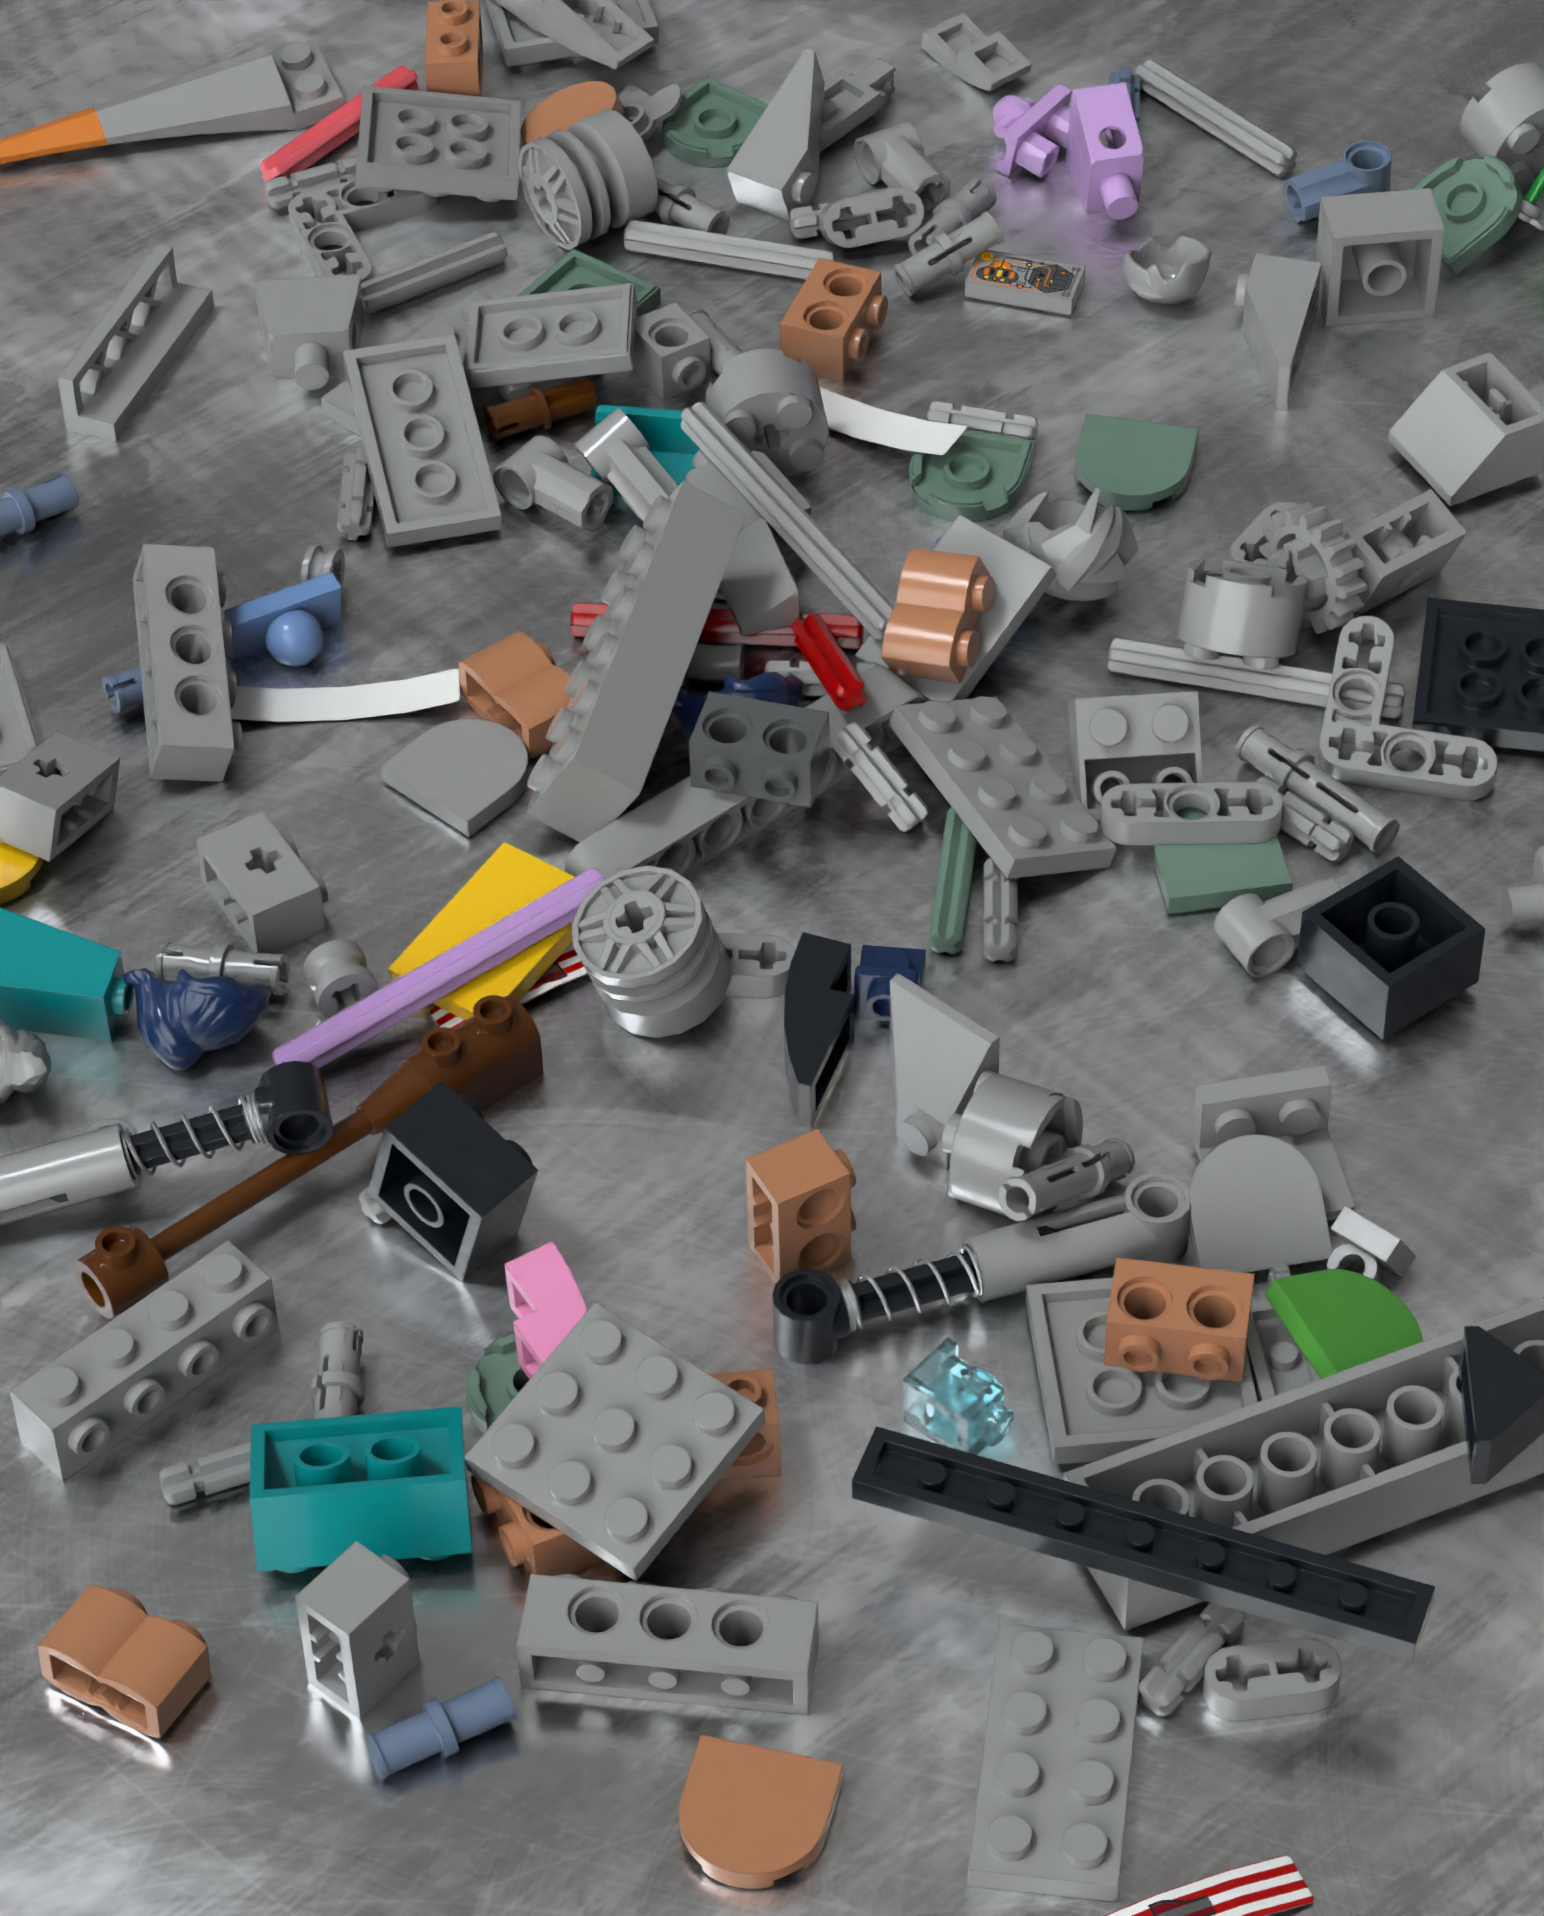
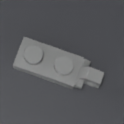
(853, 99)

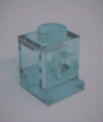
(955, 1402)

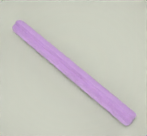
(440, 975)

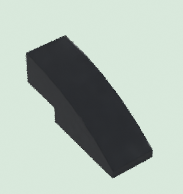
(816, 1022)

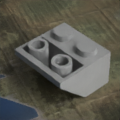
(1472, 430)
(1133, 743)

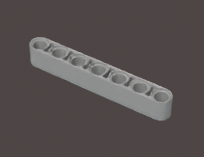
(696, 824)

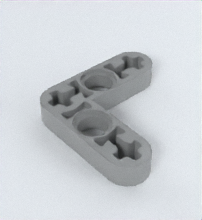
(342, 219)
(1365, 729)

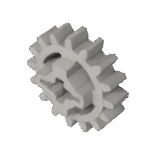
(1315, 548)

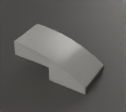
(972, 55)

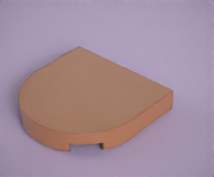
(756, 1810)

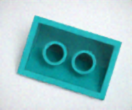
(359, 1478)

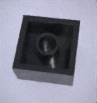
(1390, 947)
(452, 1180)

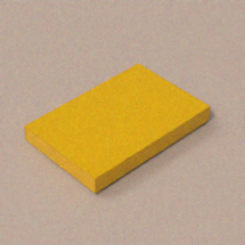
(495, 891)

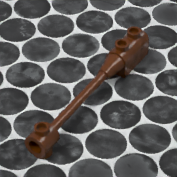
(477, 1059)

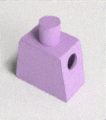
(1105, 176)

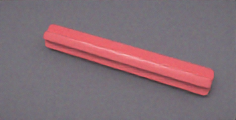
(329, 132)

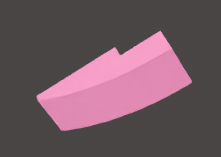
(545, 1302)

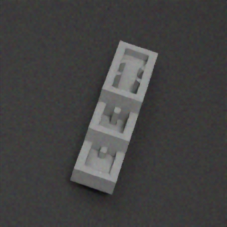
(585, 26)

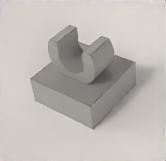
(1369, 1244)

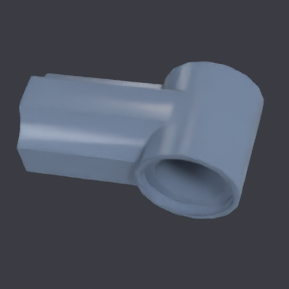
(1362, 170)

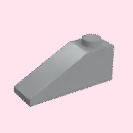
(782, 152)
(1277, 318)

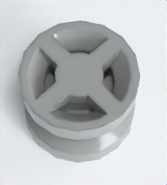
(338, 975)

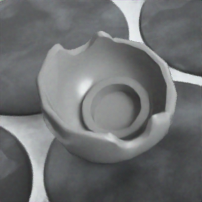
(1167, 274)

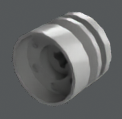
(588, 178)
(651, 951)

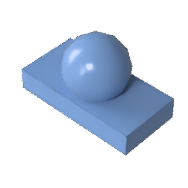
(286, 621)

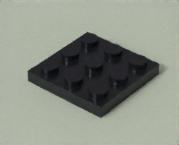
(1482, 673)

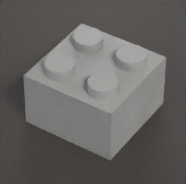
(1379, 256)

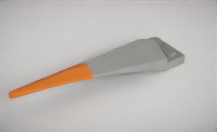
(234, 95)

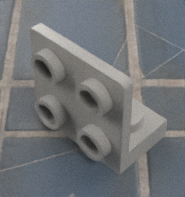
(1277, 1105)

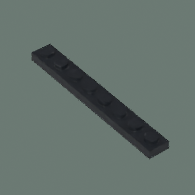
(1144, 1543)

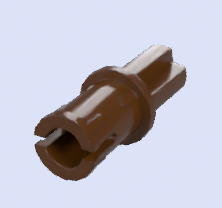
(539, 408)

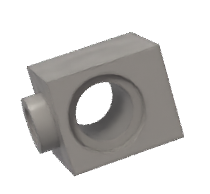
(671, 351)

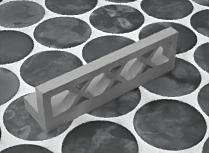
(131, 348)

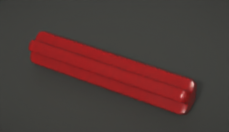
(829, 662)

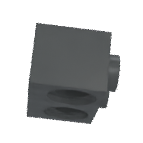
(759, 749)

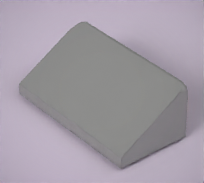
(759, 582)

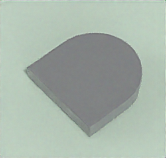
(461, 771)
(1256, 1206)

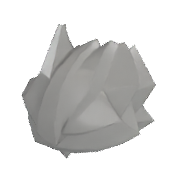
(1079, 542)

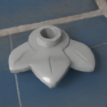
(647, 111)

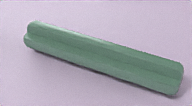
(953, 886)

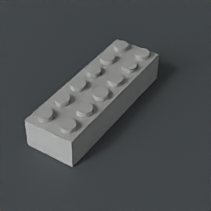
(634, 662)

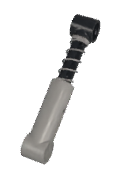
(285, 1110)
(1141, 1224)

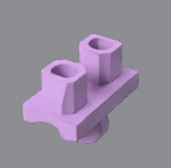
(1030, 128)

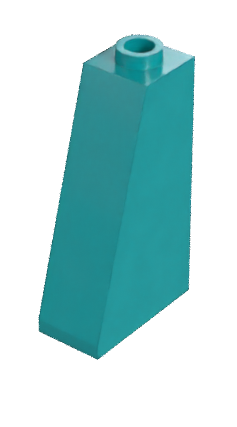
(59, 981)

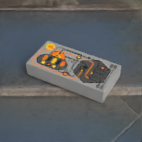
(1025, 282)

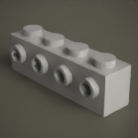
(144, 1360)

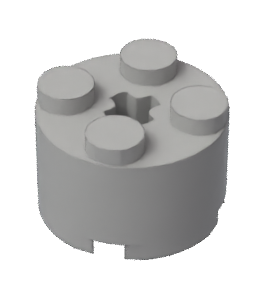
(1510, 121)
(773, 408)
(1241, 612)
(1005, 1134)

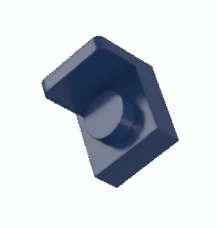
(874, 974)

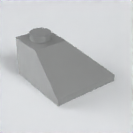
(933, 1065)

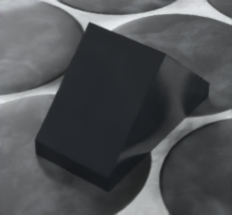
(1499, 1403)

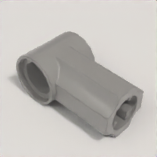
(899, 161)
(623, 458)
(544, 477)
(1268, 931)

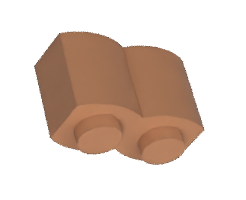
(937, 615)
(516, 687)
(125, 1659)

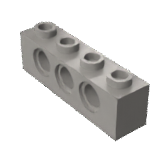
(179, 742)
(696, 1667)

